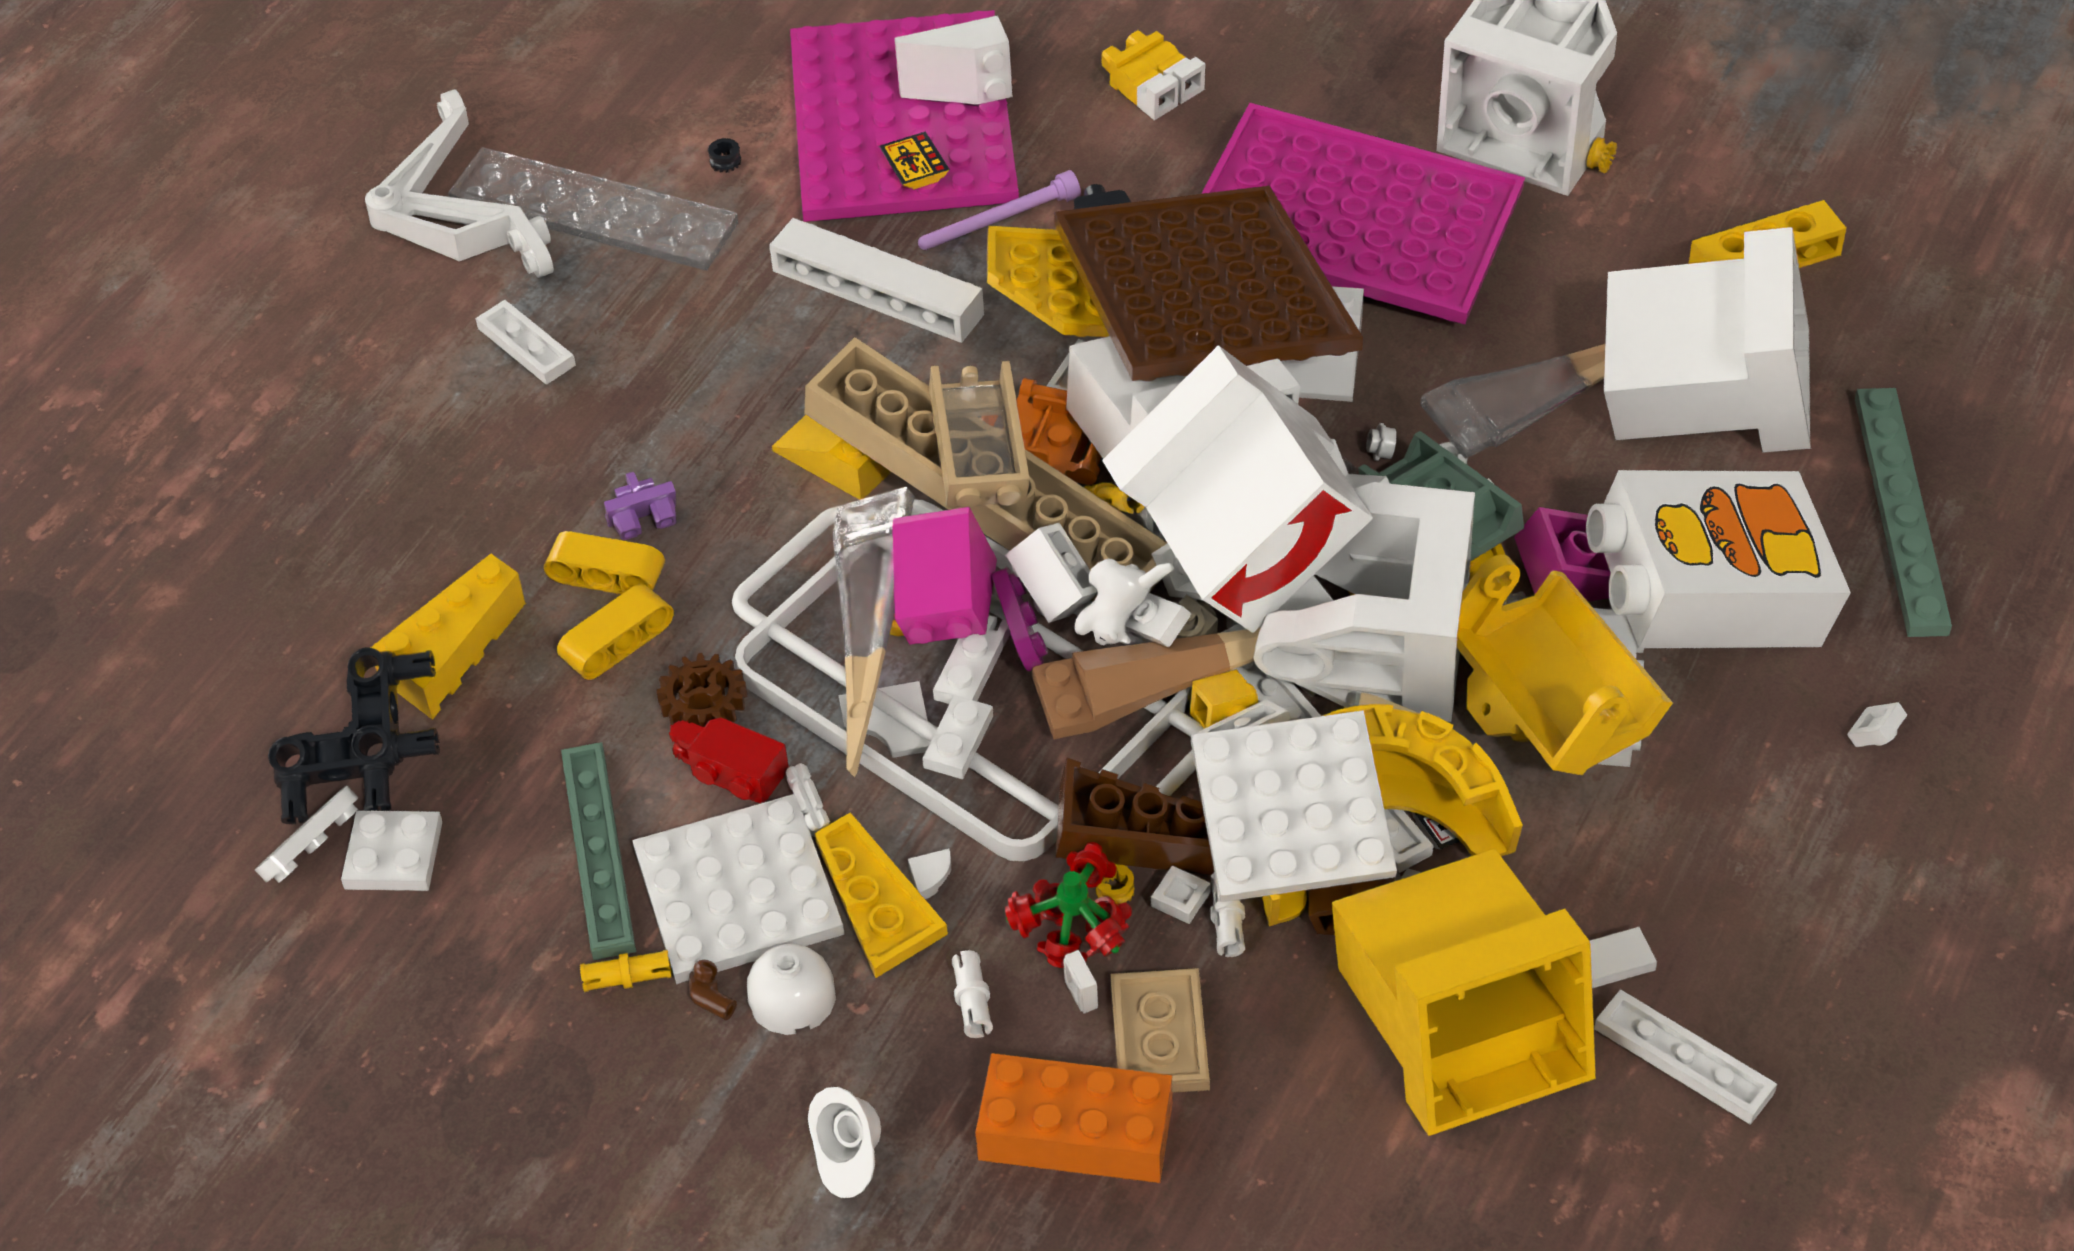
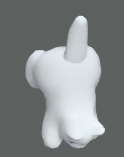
(1118, 595)

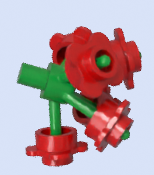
(1070, 898)

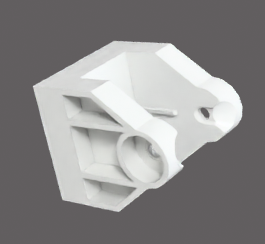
(1525, 87)
(1405, 612)

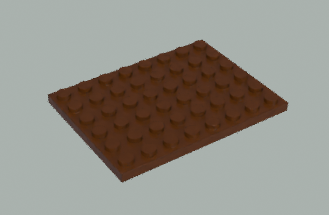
(1204, 275)

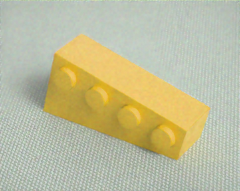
(456, 630)

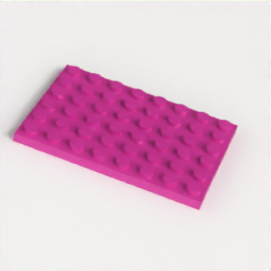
(853, 105)
(1376, 210)

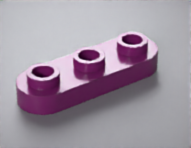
(1019, 618)

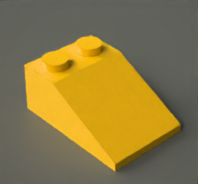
(830, 458)

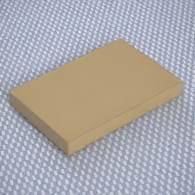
(1161, 1026)

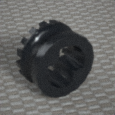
(726, 162)

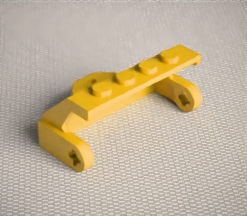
(1552, 671)

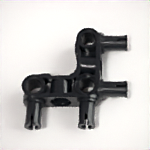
(344, 753)

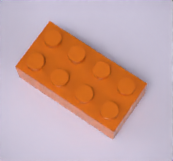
(1074, 1118)

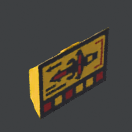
(915, 160)

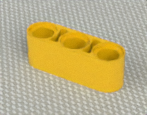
(602, 563)
(615, 631)

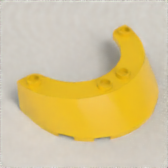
(1433, 773)

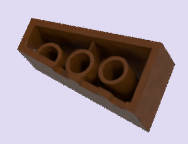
(1130, 822)

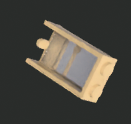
(979, 439)

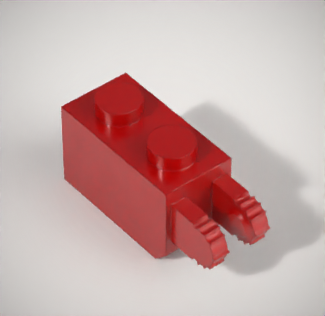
(731, 757)

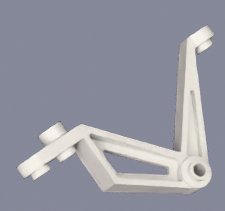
(487, 223)

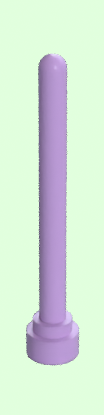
(1063, 187)

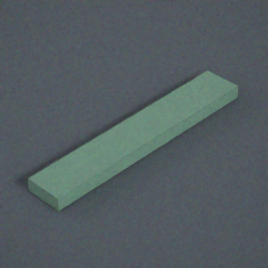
(598, 851)

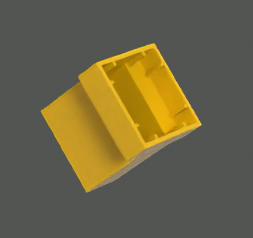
(1470, 988)

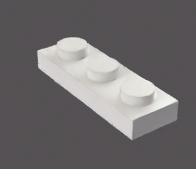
(525, 342)

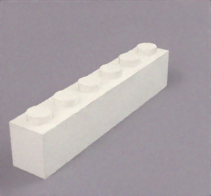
(877, 280)

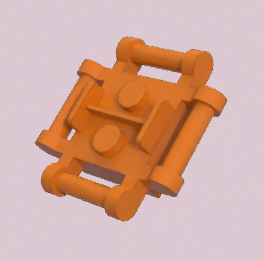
(1054, 434)

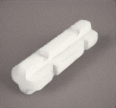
(807, 797)

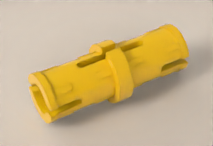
(625, 970)

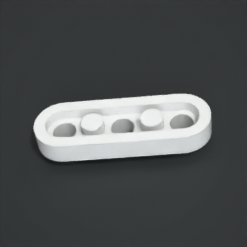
(308, 836)

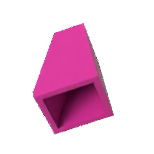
(941, 575)

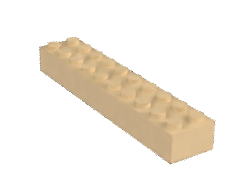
(892, 422)

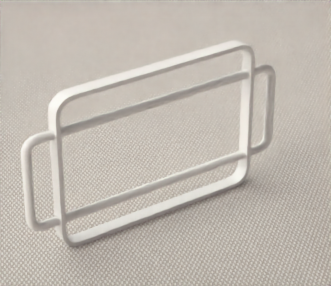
(774, 628)

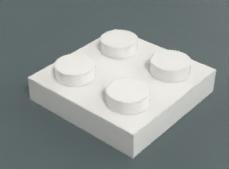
(392, 850)

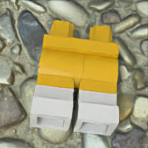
(1153, 71)

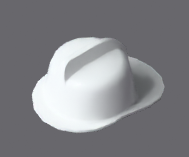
(844, 1140)

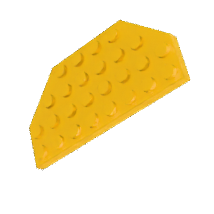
(1041, 277)

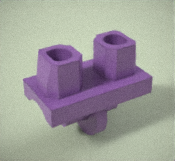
(640, 500)

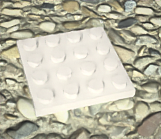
(1292, 806)
(737, 886)

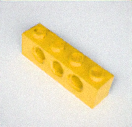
(1815, 230)

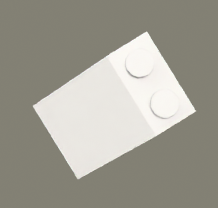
(956, 63)
(1330, 375)

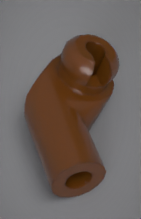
(705, 992)

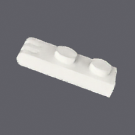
(971, 663)

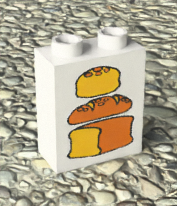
(1717, 559)

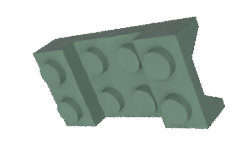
(1432, 466)

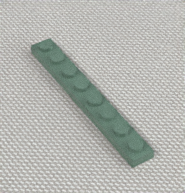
(1902, 513)

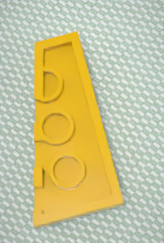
(878, 898)

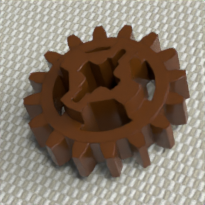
(702, 691)

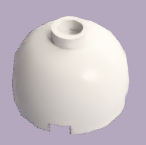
(790, 989)

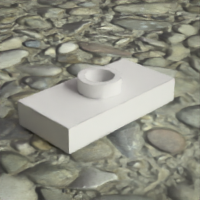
(1158, 620)

